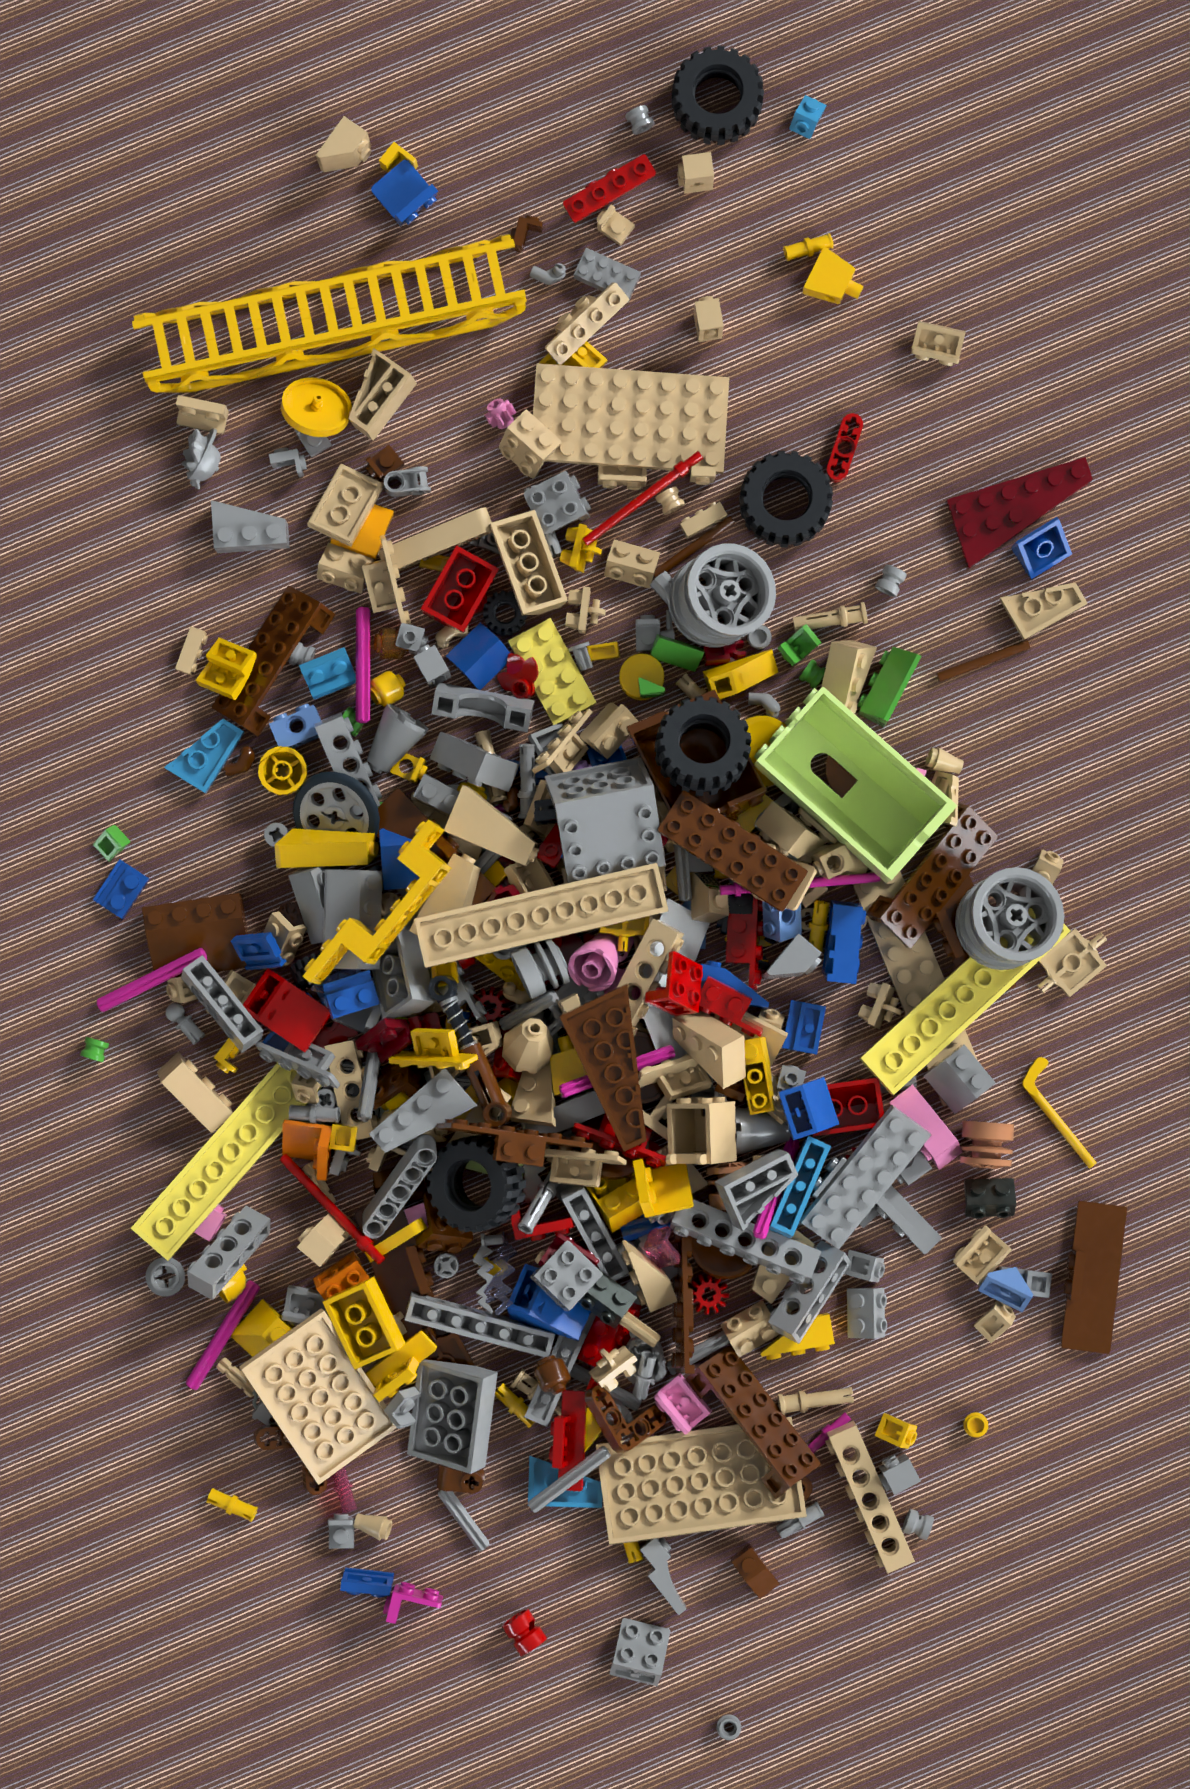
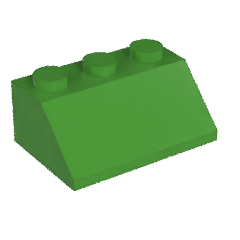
(888, 685)

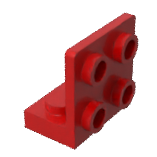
(682, 987)

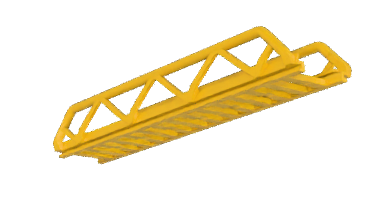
(293, 349)

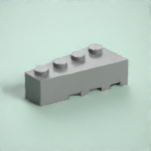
(432, 1104)

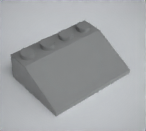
(452, 1414)

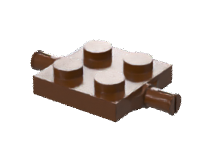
(449, 1348)

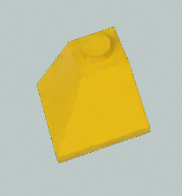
(260, 1328)

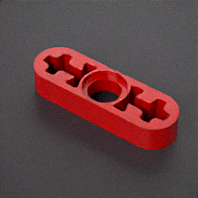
(835, 452)

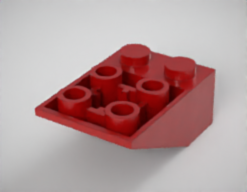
(286, 1010)

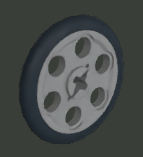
(325, 784)

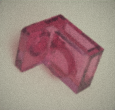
(660, 1249)

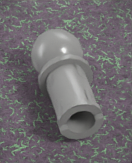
(175, 1013)

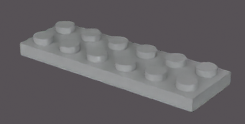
(865, 1177)

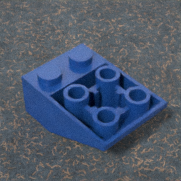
(539, 1310)

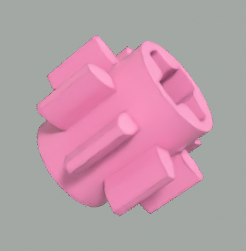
(500, 413)

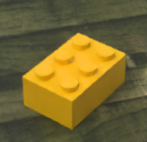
(364, 1323)

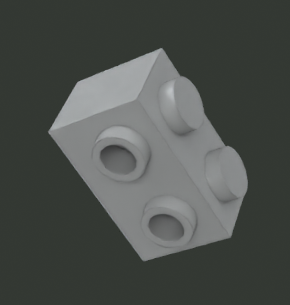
(897, 1474)

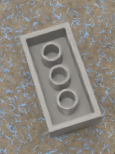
(601, 271)

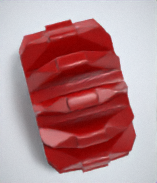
(493, 1000)
(716, 1296)

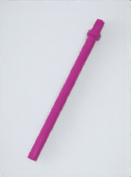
(737, 890)

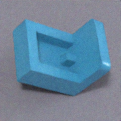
(807, 116)

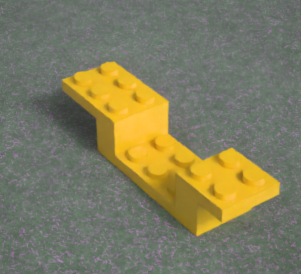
(360, 939)

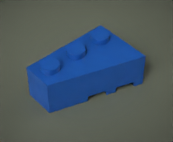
(843, 942)

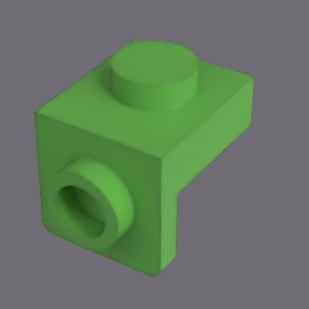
(799, 645)

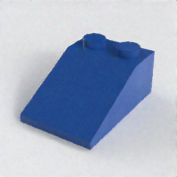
(723, 975)

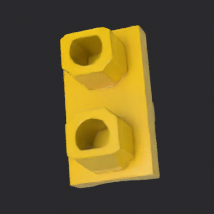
(581, 553)

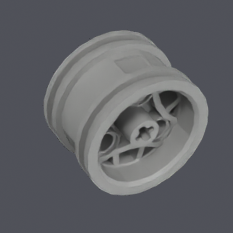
(696, 606)
(1009, 918)

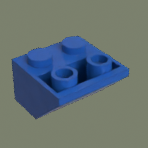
(808, 1108)

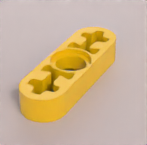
(399, 1237)

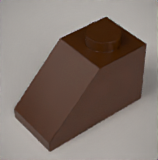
(754, 1571)

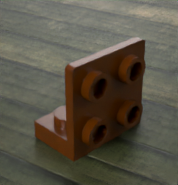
(395, 1079)

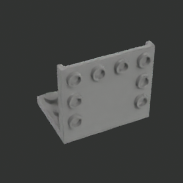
(606, 819)

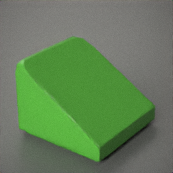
(649, 689)
(111, 842)

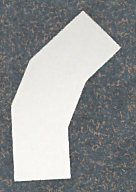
(658, 1021)

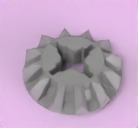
(159, 1286)

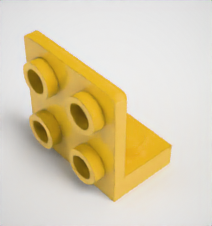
(662, 1188)

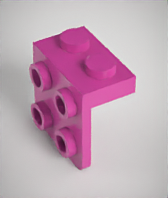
(407, 1592)

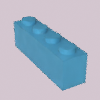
(797, 1193)

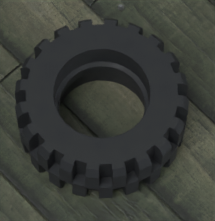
(723, 65)
(792, 467)
(708, 716)
(448, 1189)

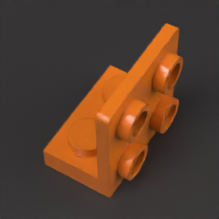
(308, 1142)
(340, 1276)

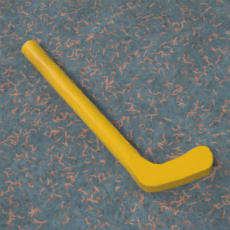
(1029, 1085)

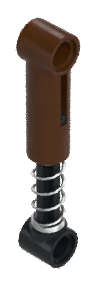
(480, 1071)

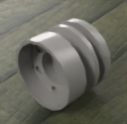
(540, 967)

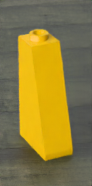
(325, 848)

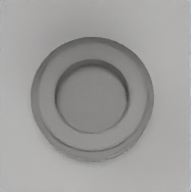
(759, 638)

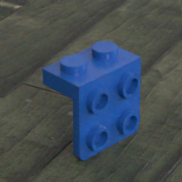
(404, 193)

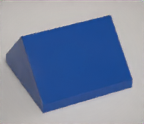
(1042, 548)
(479, 656)
(394, 872)

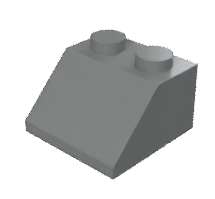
(959, 1079)

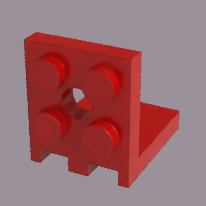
(539, 1232)

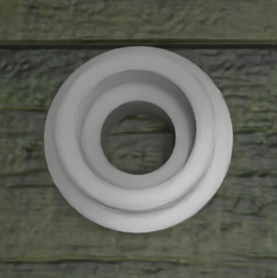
(728, 1735)

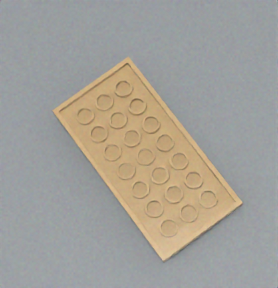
(632, 416)
(690, 1486)

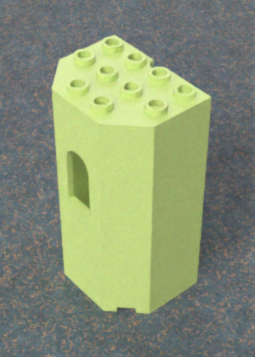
(884, 812)

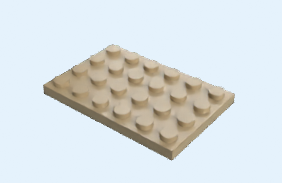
(318, 1396)

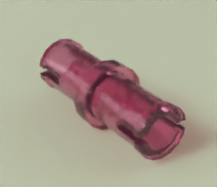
(344, 1490)

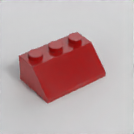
(459, 589)
(856, 1105)

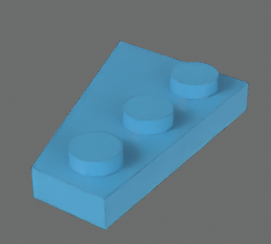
(207, 756)
(543, 1475)

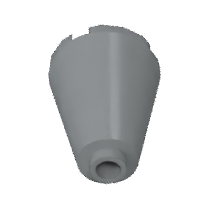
(394, 738)
(758, 1131)

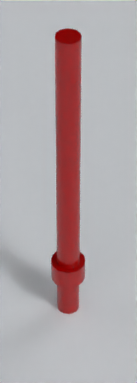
(680, 470)
(364, 1243)

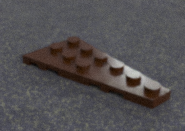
(606, 1049)
(683, 1309)

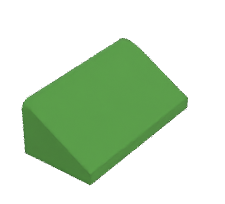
(676, 653)

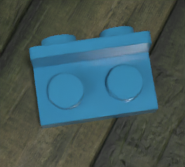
(328, 673)

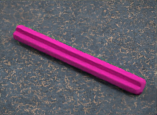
(363, 665)
(148, 981)
(648, 1059)
(765, 1218)
(222, 1335)

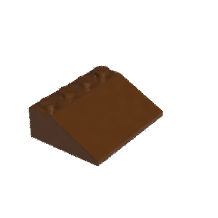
(194, 924)

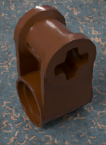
(459, 1481)

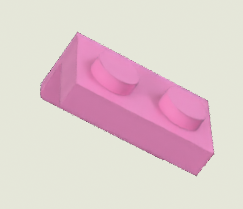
(681, 1404)

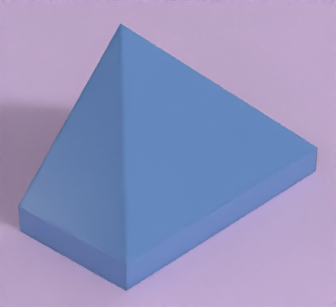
(1007, 1287)

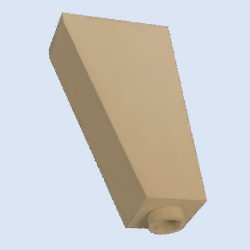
(487, 827)
(454, 890)

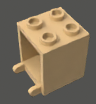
(700, 1137)

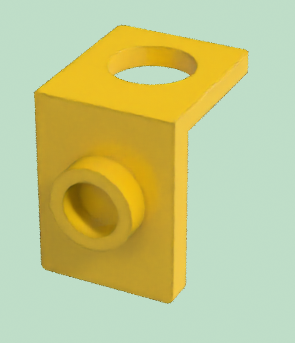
(418, 771)

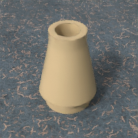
(943, 761)
(375, 1526)

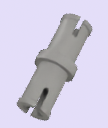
(314, 1113)

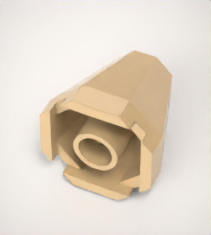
(528, 1046)

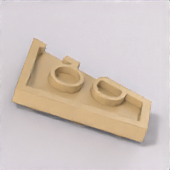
(1042, 608)
(535, 1099)
(768, 1284)

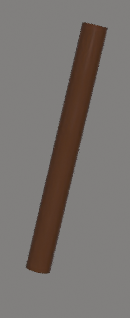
(695, 546)
(983, 660)

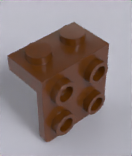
(439, 1234)

